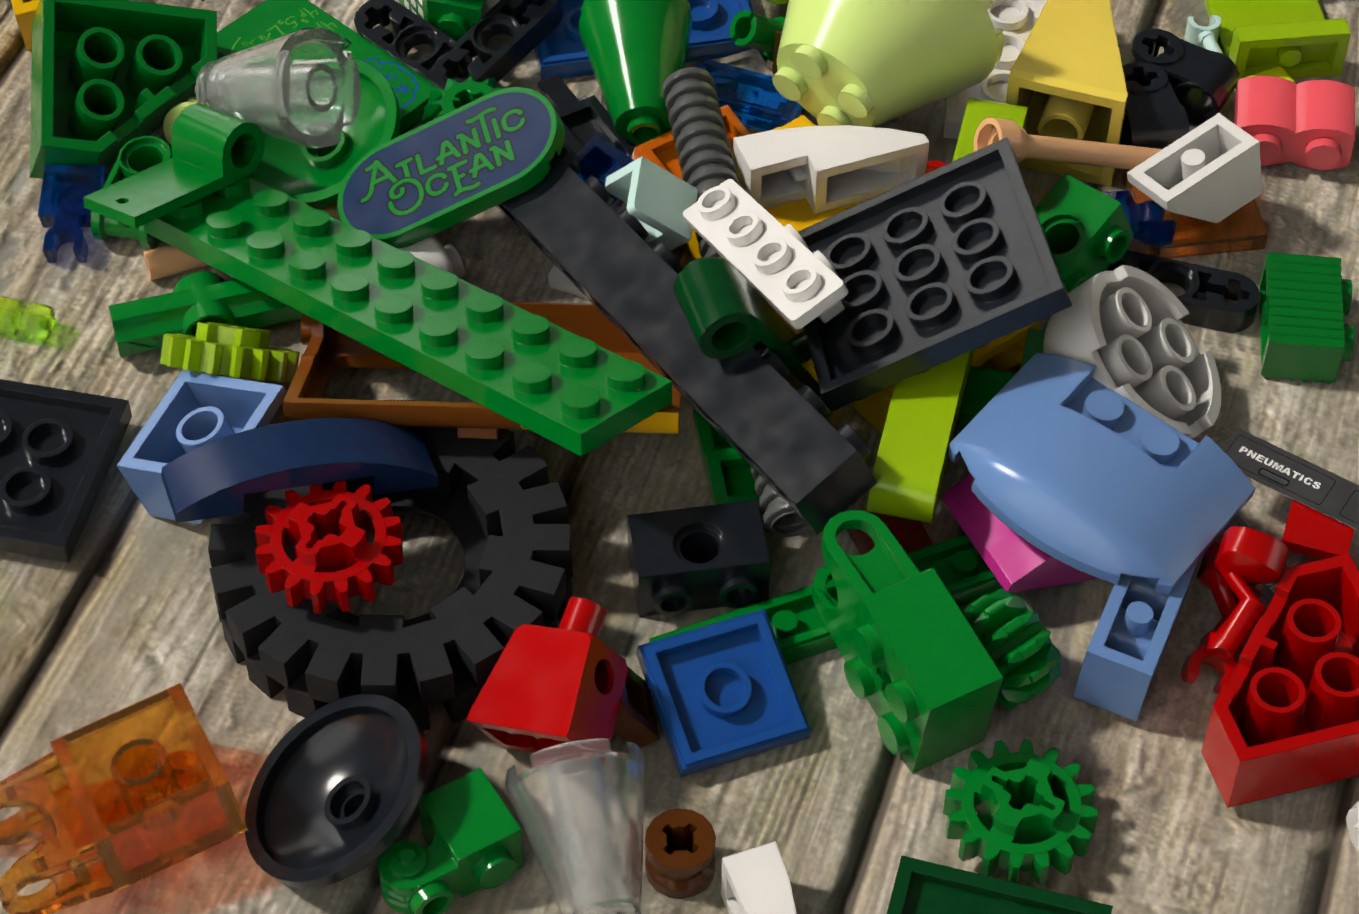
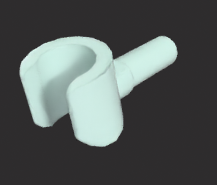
(1204, 36)

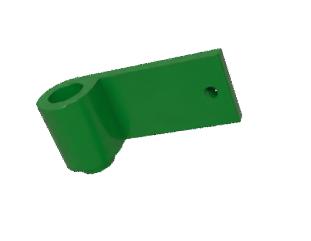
(207, 155)

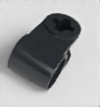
(1197, 75)
(1152, 109)

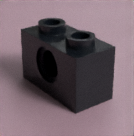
(698, 558)

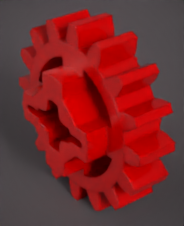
(329, 546)

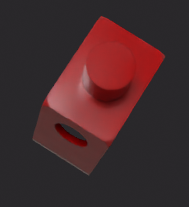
(553, 684)

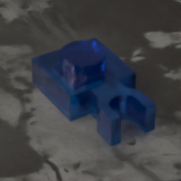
(63, 206)

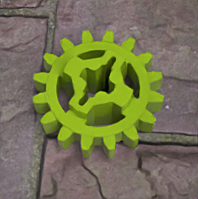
(229, 353)

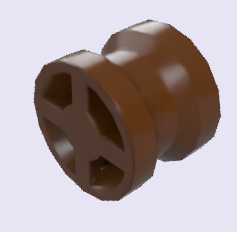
(680, 872)

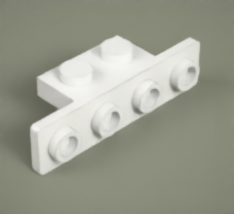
(768, 254)

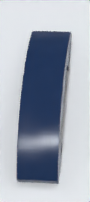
(295, 454)

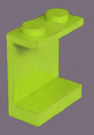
(1281, 34)

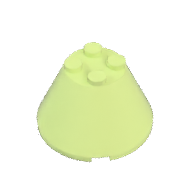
(882, 56)

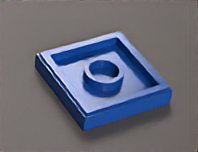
(723, 692)

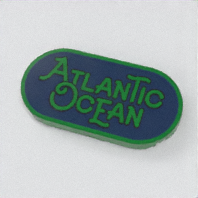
(452, 167)

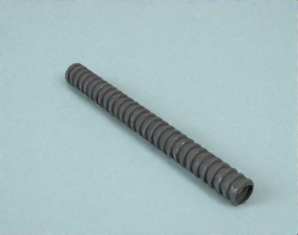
(705, 164)

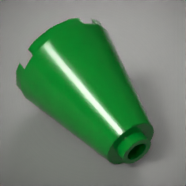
(632, 54)

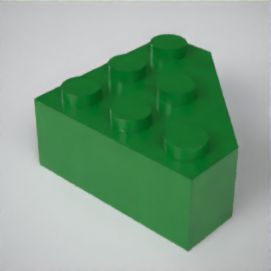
(110, 75)

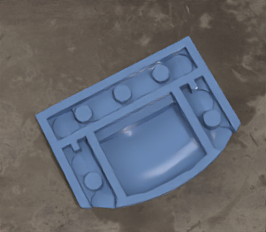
(1098, 475)

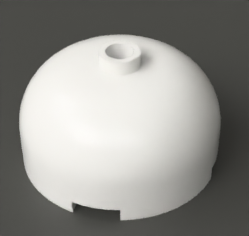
(1139, 346)

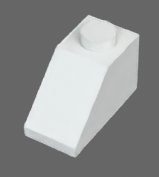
(1203, 172)

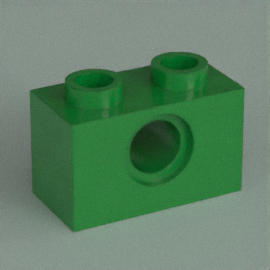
(1087, 225)

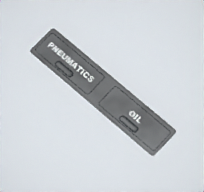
(1295, 477)

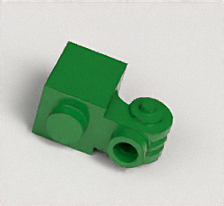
(470, 848)

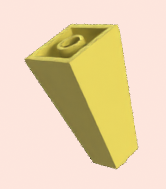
(1072, 82)

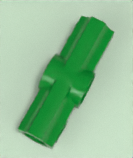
(194, 299)

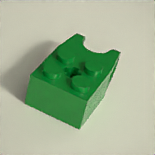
(905, 645)

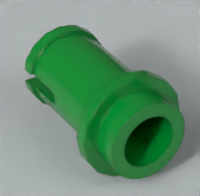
(755, 31)

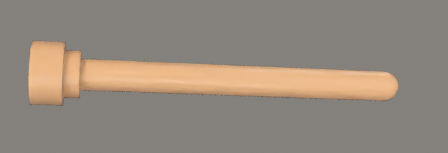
(1060, 149)

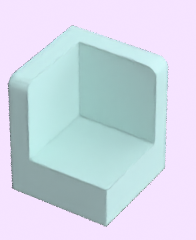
(655, 200)

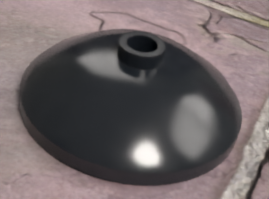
(336, 791)

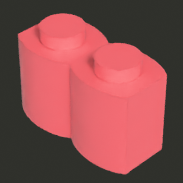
(1298, 122)

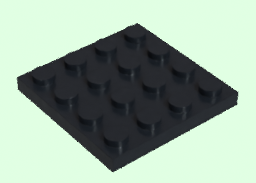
(931, 274)

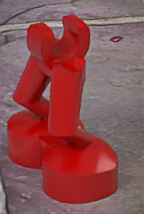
(1234, 570)

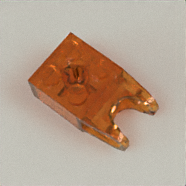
(115, 805)

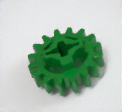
(1022, 807)

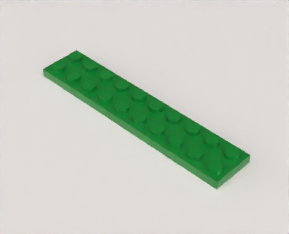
(418, 315)

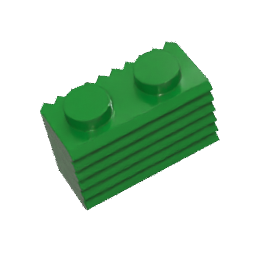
(1303, 317)

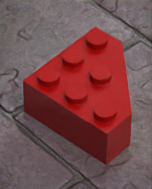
(1295, 693)

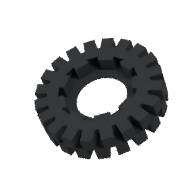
(513, 576)

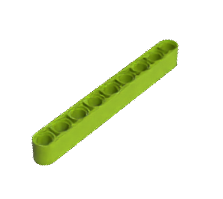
(928, 405)

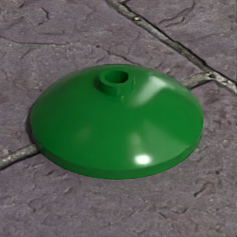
(317, 173)

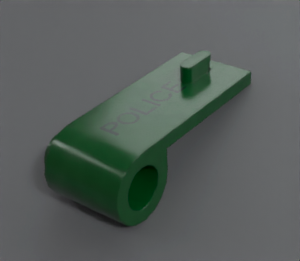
(733, 316)

